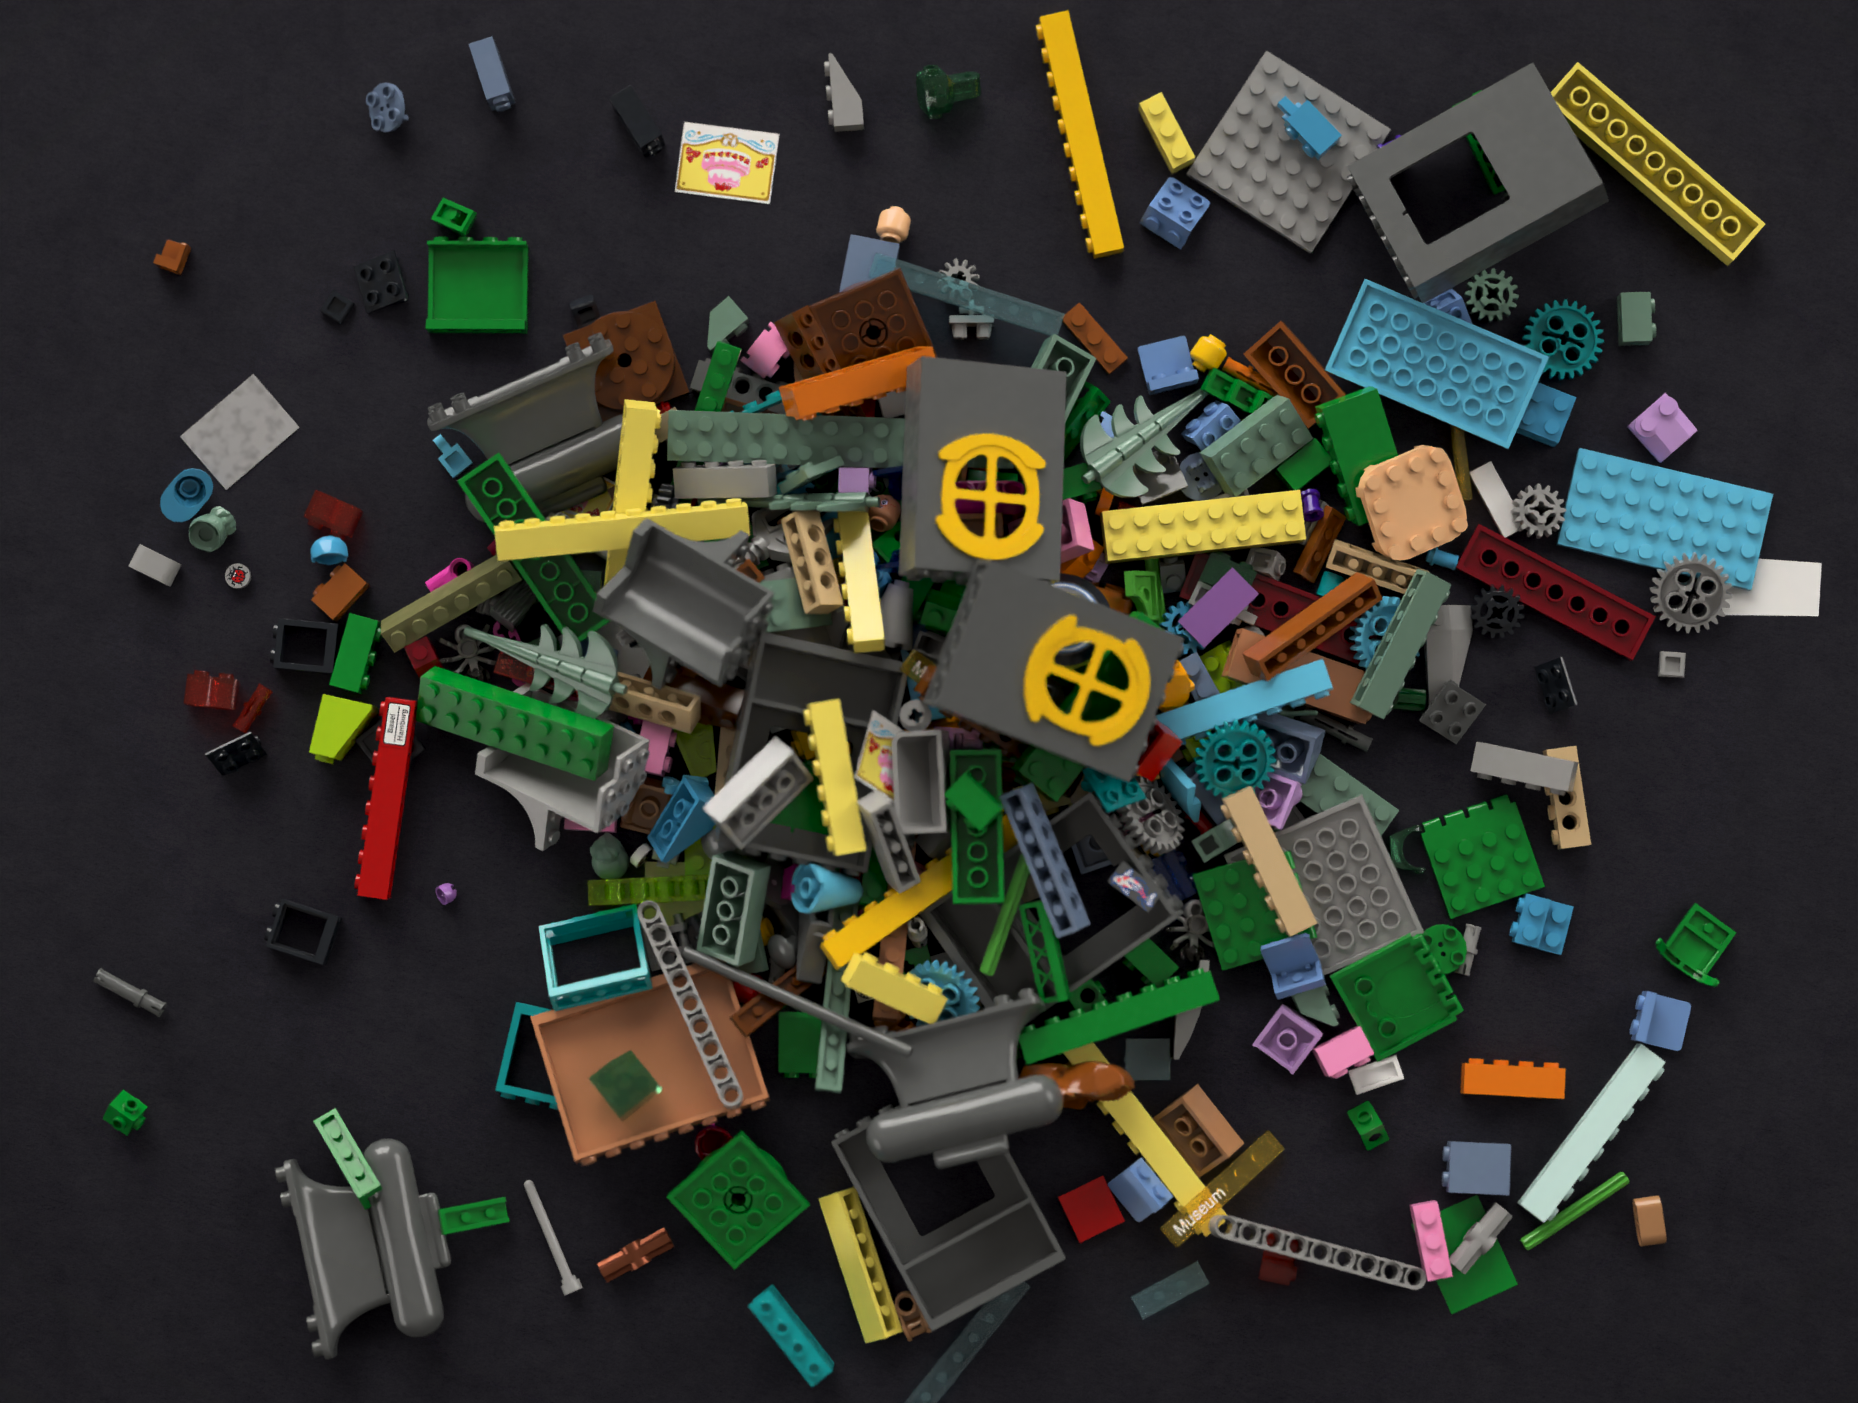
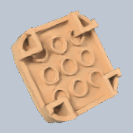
(1412, 502)

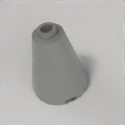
(897, 615)

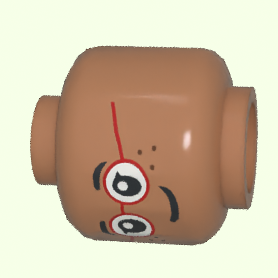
(885, 516)

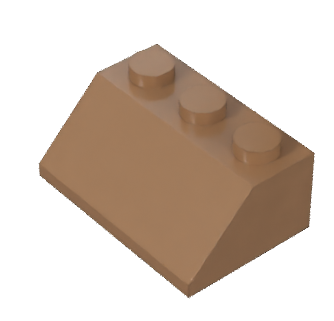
(1198, 1130)

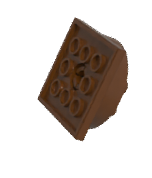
(877, 302)
(654, 366)

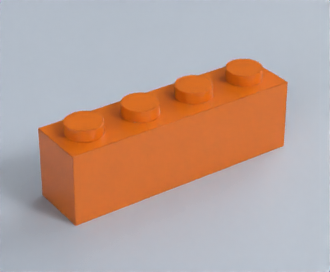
(1513, 1080)

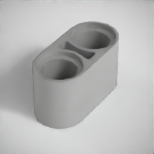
(154, 565)

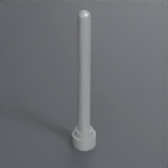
(569, 1282)

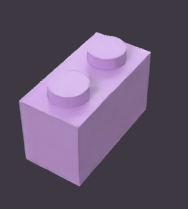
(856, 479)

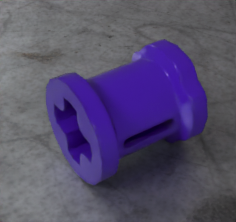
(1311, 506)

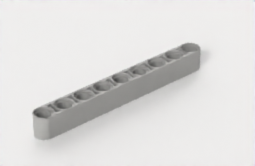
(687, 992)
(1329, 1252)

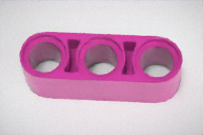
(966, 506)

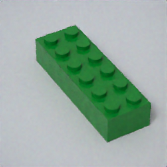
(977, 853)

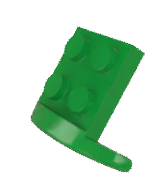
(1696, 944)

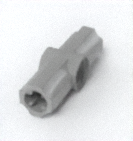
(1480, 1238)

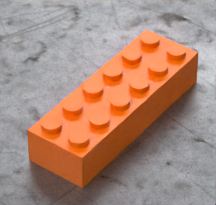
(850, 384)

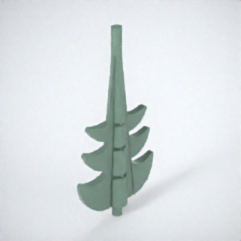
(1112, 459)
(816, 501)
(590, 675)

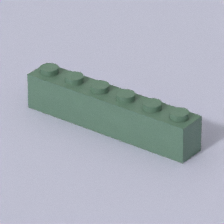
(1401, 643)

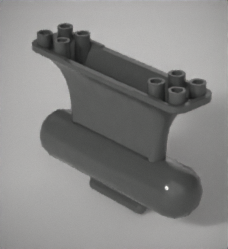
(544, 429)
(960, 1086)
(369, 1255)

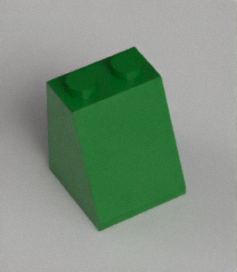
(798, 1044)

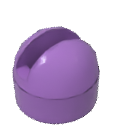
(445, 893)

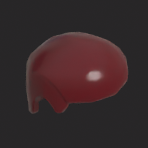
(711, 1139)

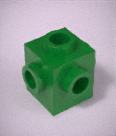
(125, 1113)

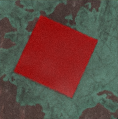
(1091, 1209)

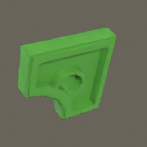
(1142, 590)

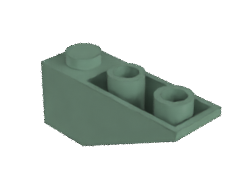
(1215, 841)

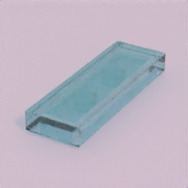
(1169, 1290)

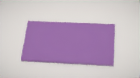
(1218, 607)

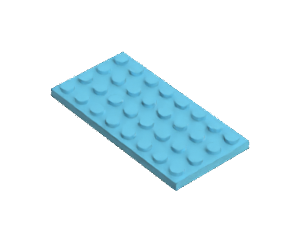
(1436, 363)
(1660, 513)

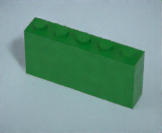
(1355, 437)

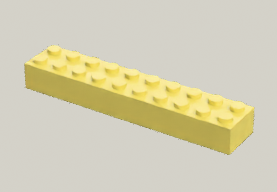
(1655, 165)

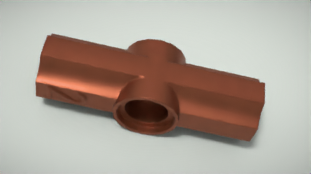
(635, 1254)

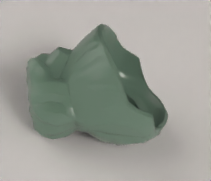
(211, 529)
(609, 857)

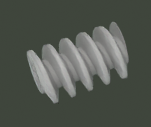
(906, 710)

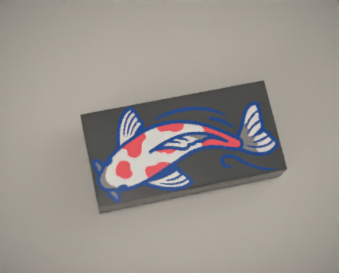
(1135, 886)

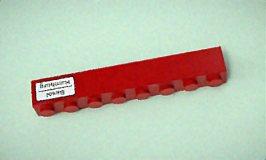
(387, 798)

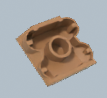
(646, 806)

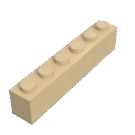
(1268, 861)

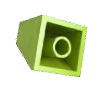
(338, 727)

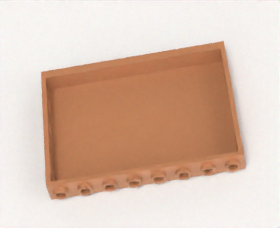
(650, 1025)

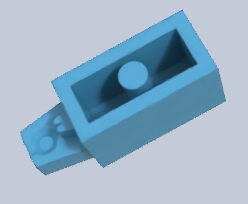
(1309, 127)

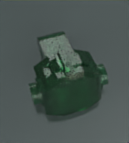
(940, 91)

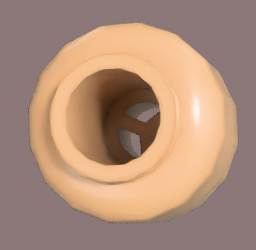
(893, 225)

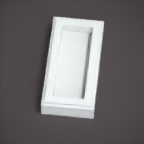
(1375, 1074)

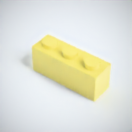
(1166, 133)

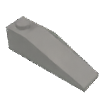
(1447, 647)

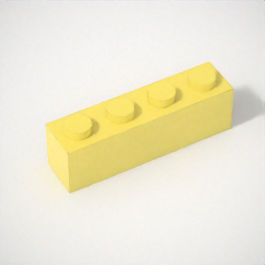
(894, 988)

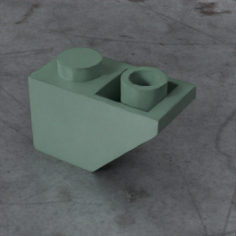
(725, 322)
(1316, 1005)

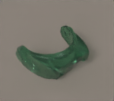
(1396, 844)

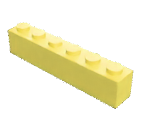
(860, 581)
(835, 777)
(860, 1265)

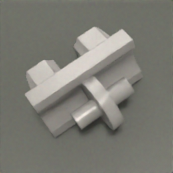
(960, 323)

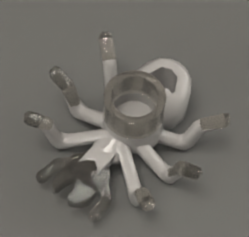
(469, 649)
(1194, 925)

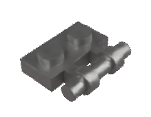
(679, 927)

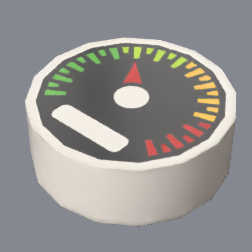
(641, 855)

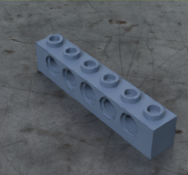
(1045, 860)

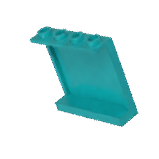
(792, 1335)

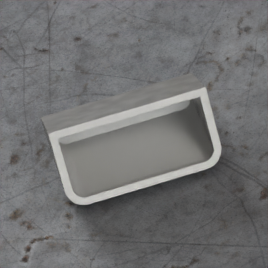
(921, 781)

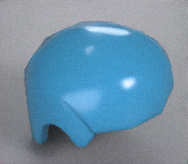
(329, 550)

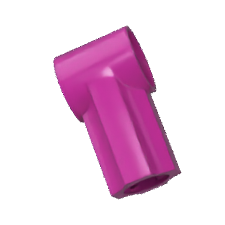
(447, 574)

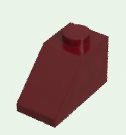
(423, 656)

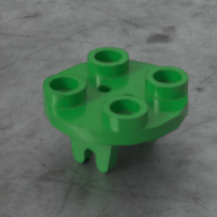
(1452, 944)

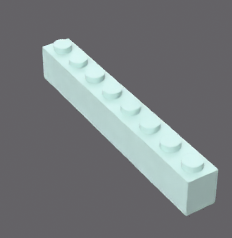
(1591, 1133)

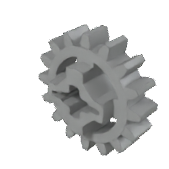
(1548, 509)

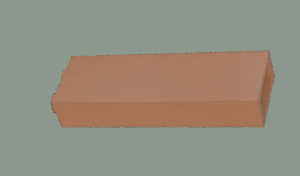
(1342, 676)

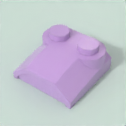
(1662, 427)
(1278, 798)
(1288, 1038)

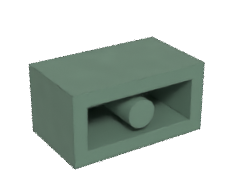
(1635, 318)

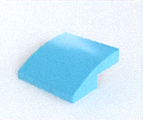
(1181, 788)

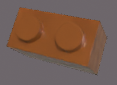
(339, 592)

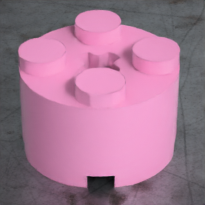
(766, 352)

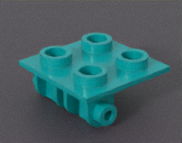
(1110, 791)

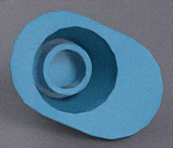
(186, 495)

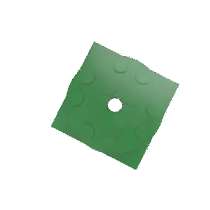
(735, 1225)

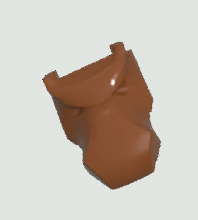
(1085, 1081)

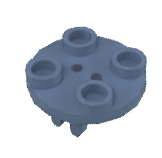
(386, 107)
(1206, 487)

